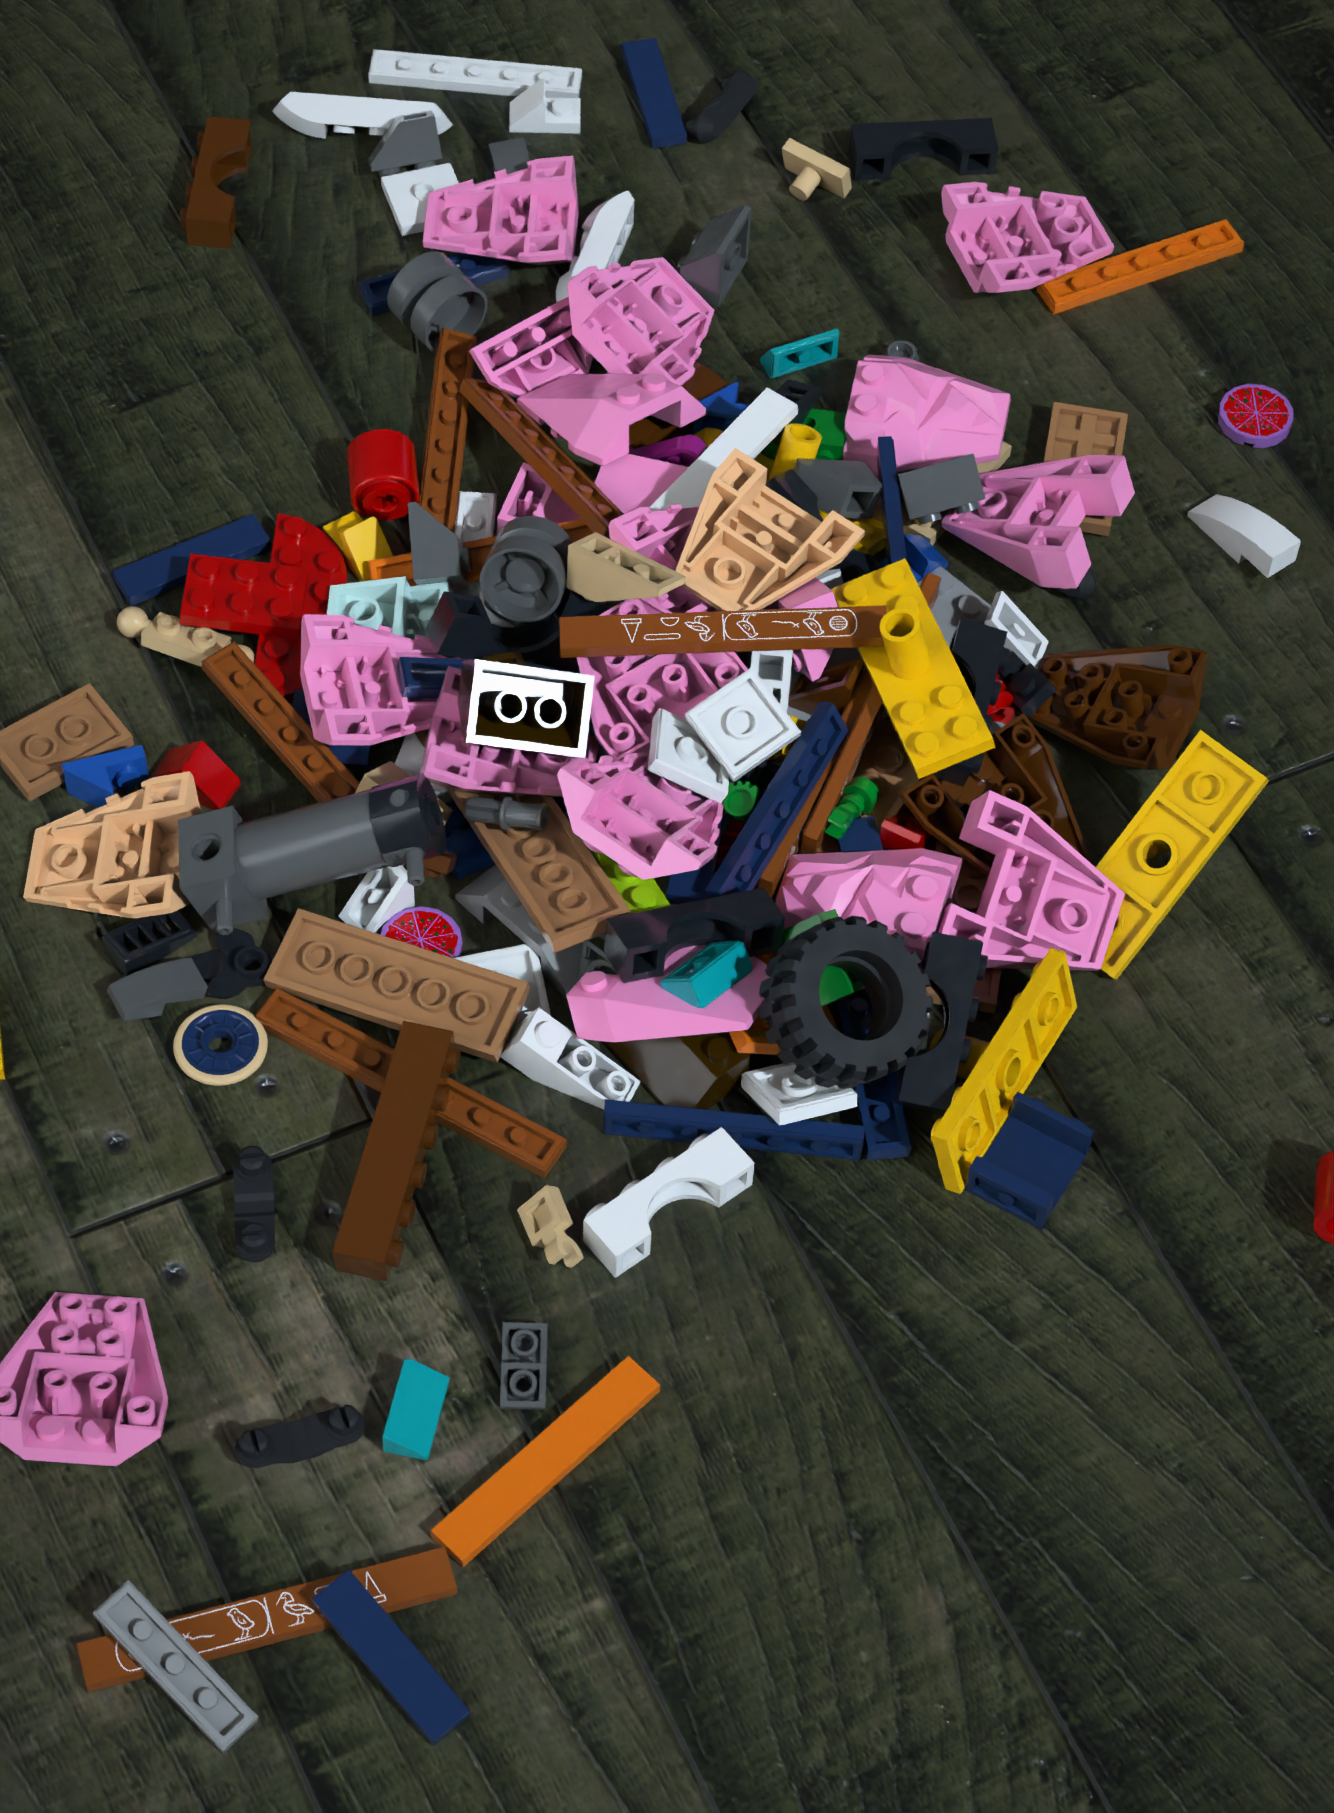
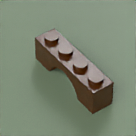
(211, 213)

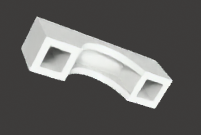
(709, 1171)

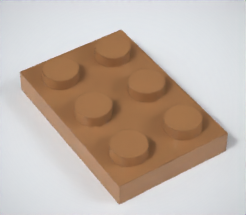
(56, 734)

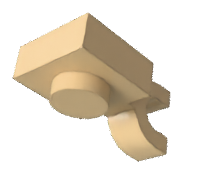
(545, 1222)

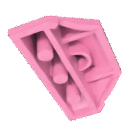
(533, 352)

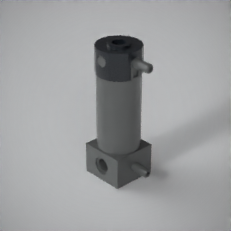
(237, 864)

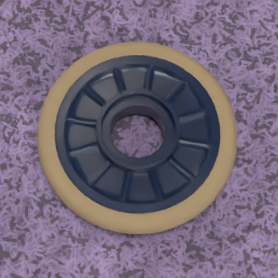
(225, 1067)

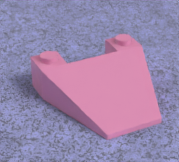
(1036, 514)
(1035, 894)
(642, 1010)

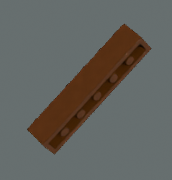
(396, 1151)

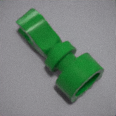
(858, 797)
(741, 800)

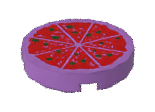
(1255, 415)
(426, 929)

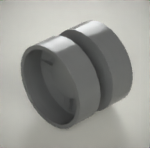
(433, 295)
(526, 569)

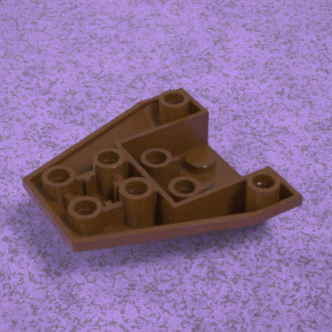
(1124, 701)
(1016, 769)

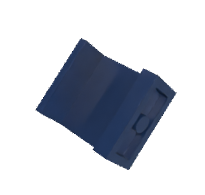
(1030, 1161)

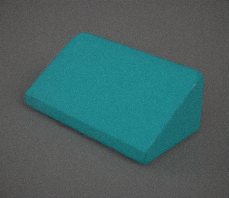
(801, 354)
(709, 973)
(415, 1411)

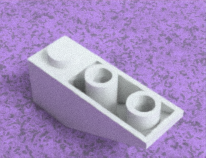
(561, 1061)

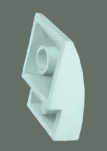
(388, 603)

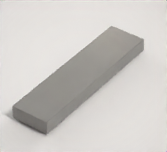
(175, 1666)

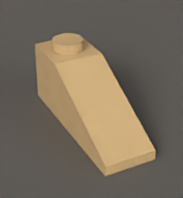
(612, 572)

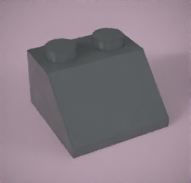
(718, 255)
(940, 488)

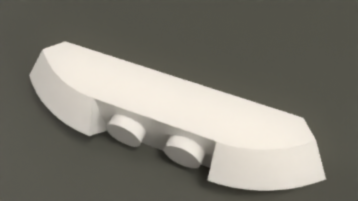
(314, 112)
(603, 238)

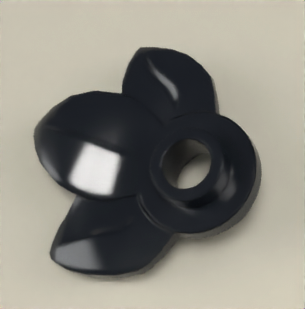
(228, 965)

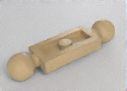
(171, 638)

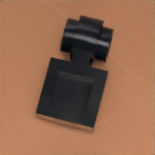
(1025, 684)

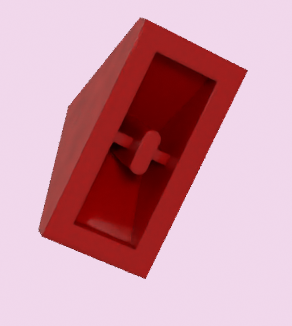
(212, 777)
(904, 832)

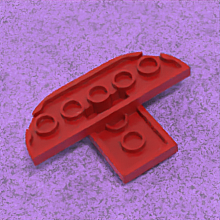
(267, 596)

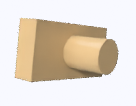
(814, 170)

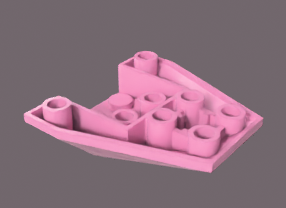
(635, 686)
(83, 1382)

